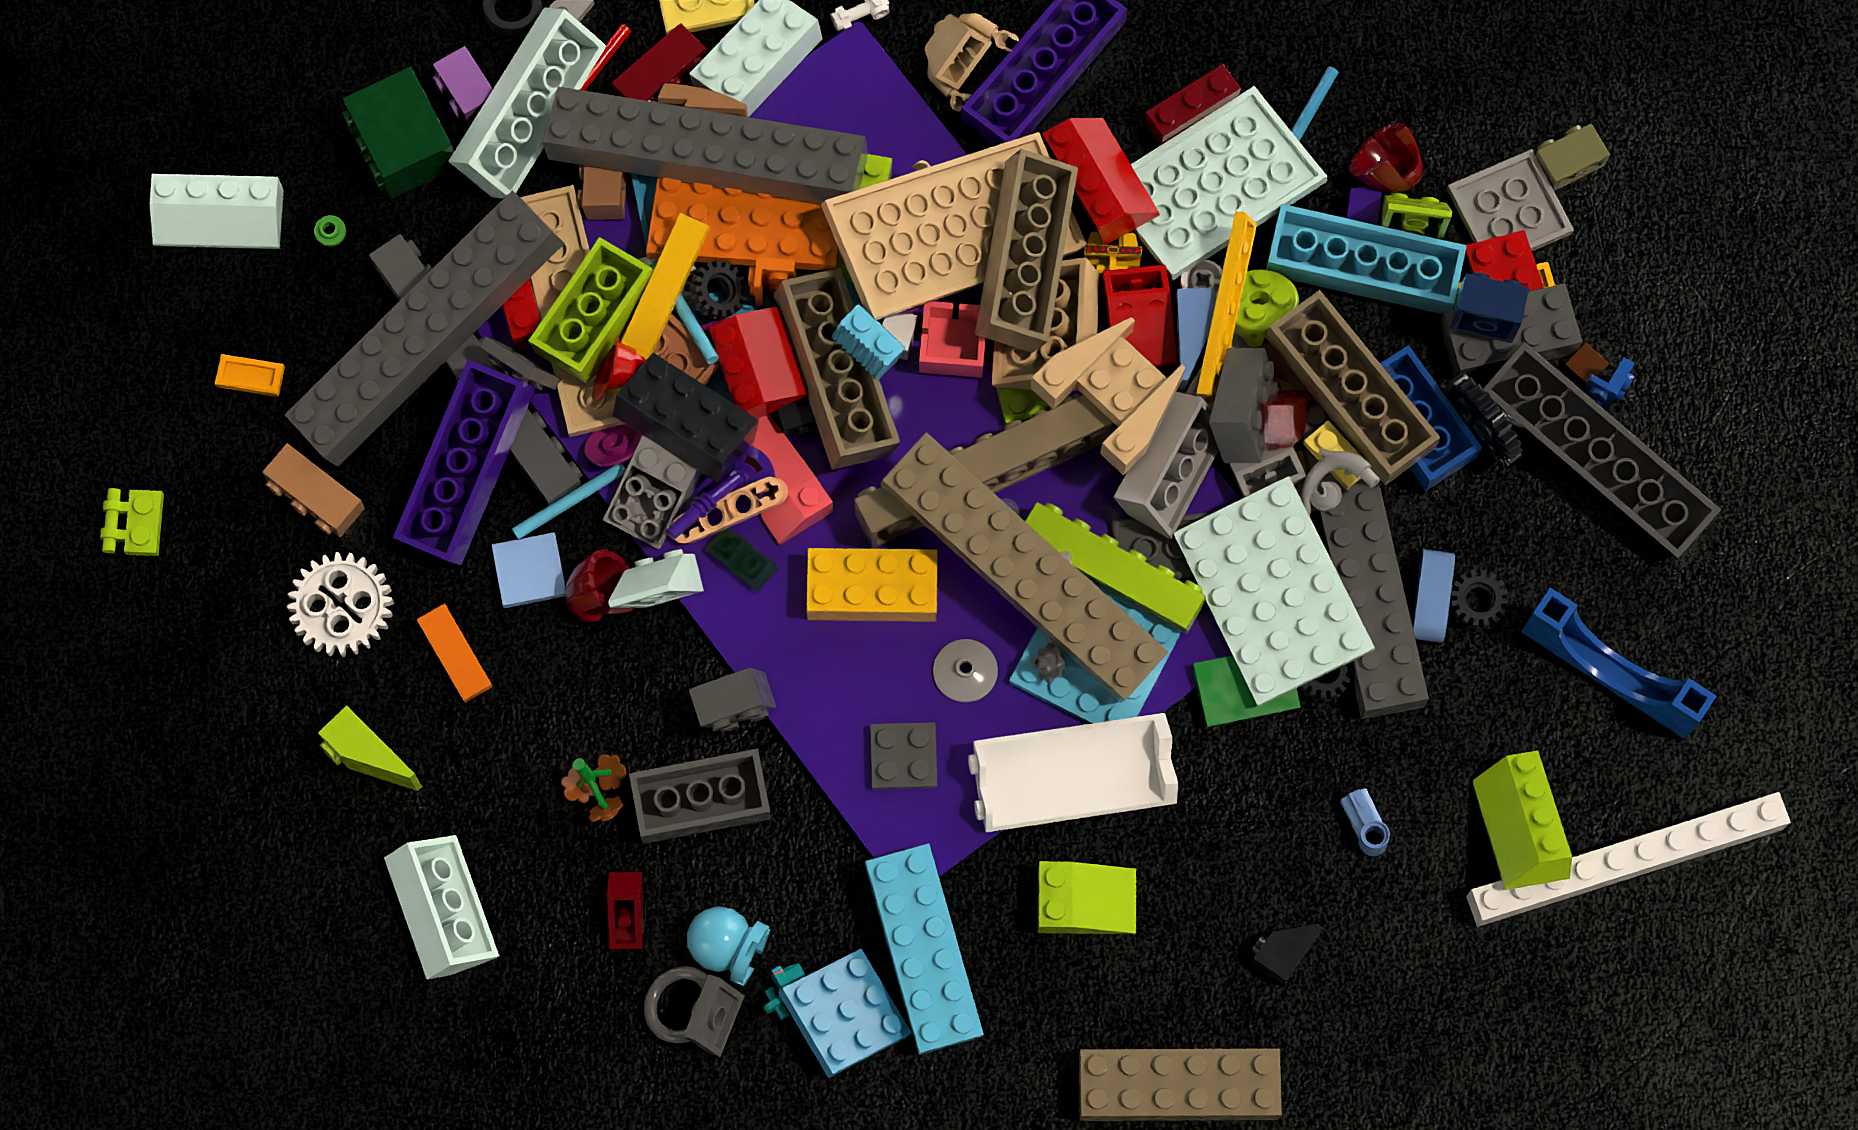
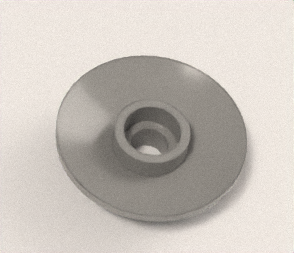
(965, 686)

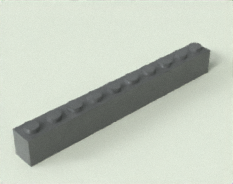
(532, 448)

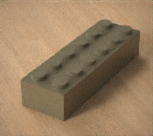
(1026, 251)
(1352, 387)
(841, 393)
(1179, 1084)

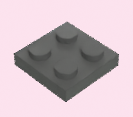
(520, 365)
(903, 756)

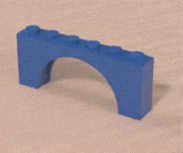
(1668, 701)

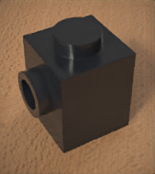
(797, 419)

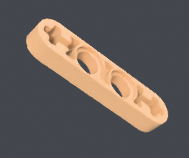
(731, 515)

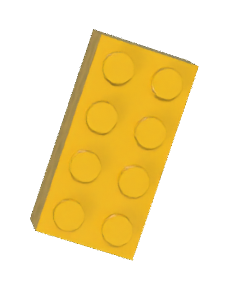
(872, 584)

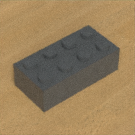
(1546, 327)
(700, 796)

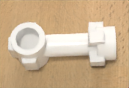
(843, 18)

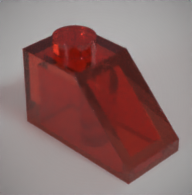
(1285, 417)

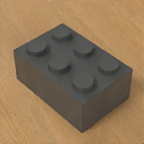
(1237, 410)

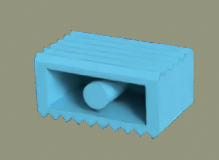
(868, 342)

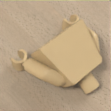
(957, 50)

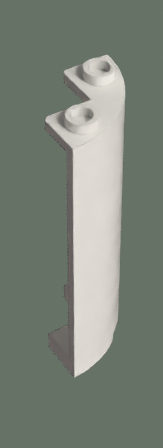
(1074, 772)

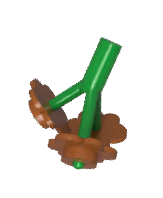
(581, 785)

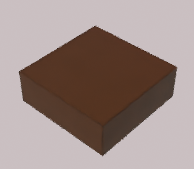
(1586, 363)

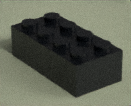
(685, 417)

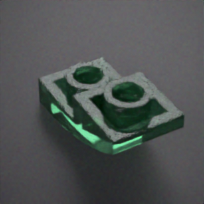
(741, 558)

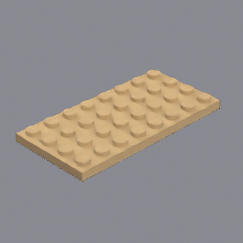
(927, 229)

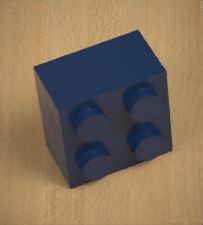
(1489, 307)

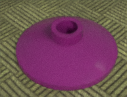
(612, 445)

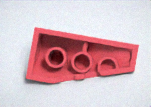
(806, 497)

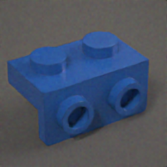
(1603, 392)

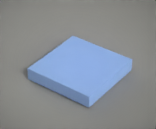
(529, 570)

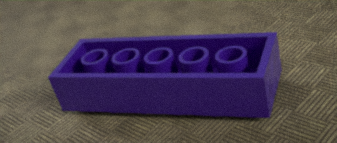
(1041, 68)
(464, 462)

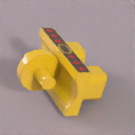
(1113, 257)

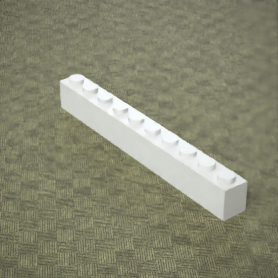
(1636, 857)

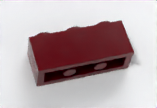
(665, 62)
(1191, 104)

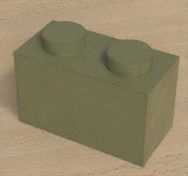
(1572, 156)

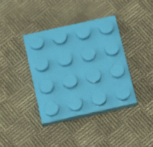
(1077, 690)

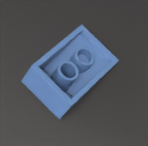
(1192, 323)

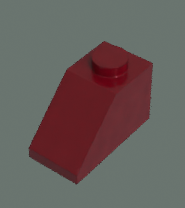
(625, 910)

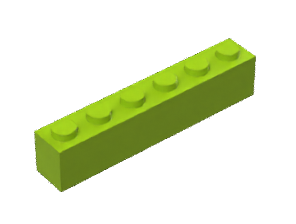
(1120, 570)

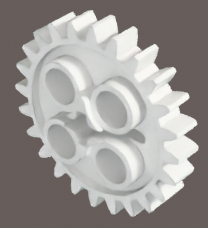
(360, 584)

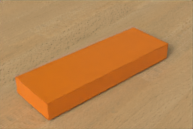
(454, 653)

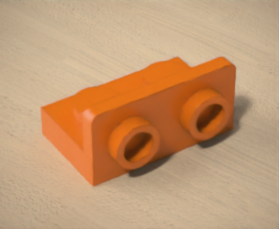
(768, 275)

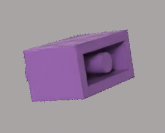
(463, 83)

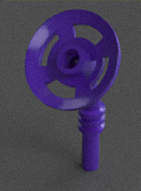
(732, 481)

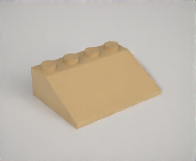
(1072, 322)

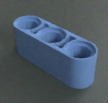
(1433, 595)

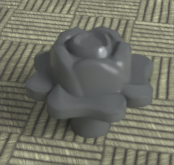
(1049, 662)

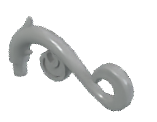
(1332, 493)

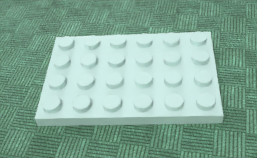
(1221, 165)
(1274, 591)

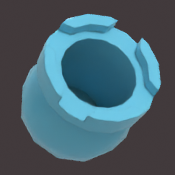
(724, 941)

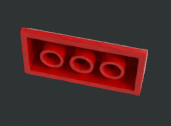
(1104, 178)

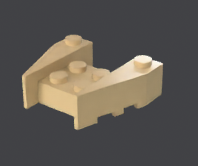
(1118, 384)

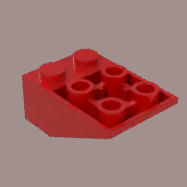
(1147, 299)

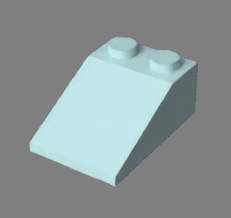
(657, 581)

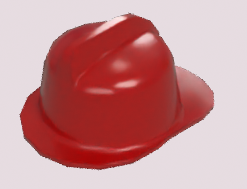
(616, 368)

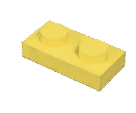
(1330, 439)

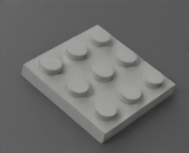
(1509, 200)

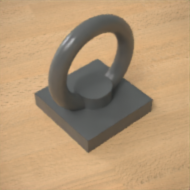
(711, 1014)

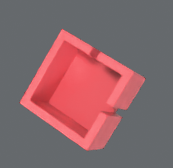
(949, 343)

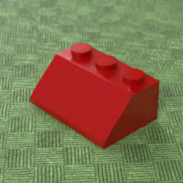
(759, 361)

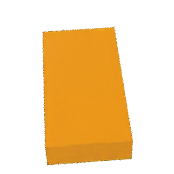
(249, 375)

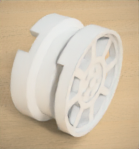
(1203, 275)

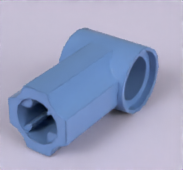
(1364, 820)

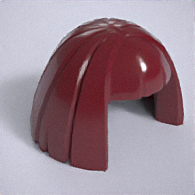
(1388, 160)
(593, 585)

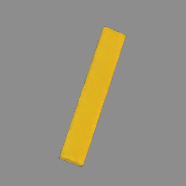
(665, 286)
(1227, 304)

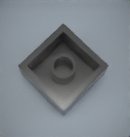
(733, 699)

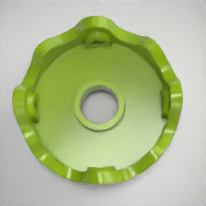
(1255, 319)

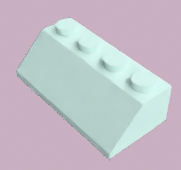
(216, 211)
(441, 906)

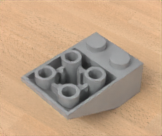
(1274, 466)
(651, 493)

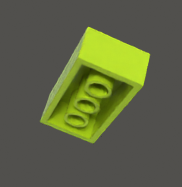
(591, 310)

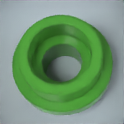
(330, 239)

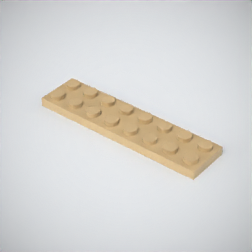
(562, 214)

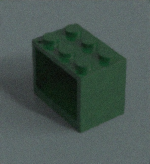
(398, 133)

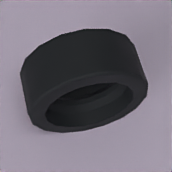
(511, 29)

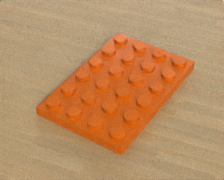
(744, 225)

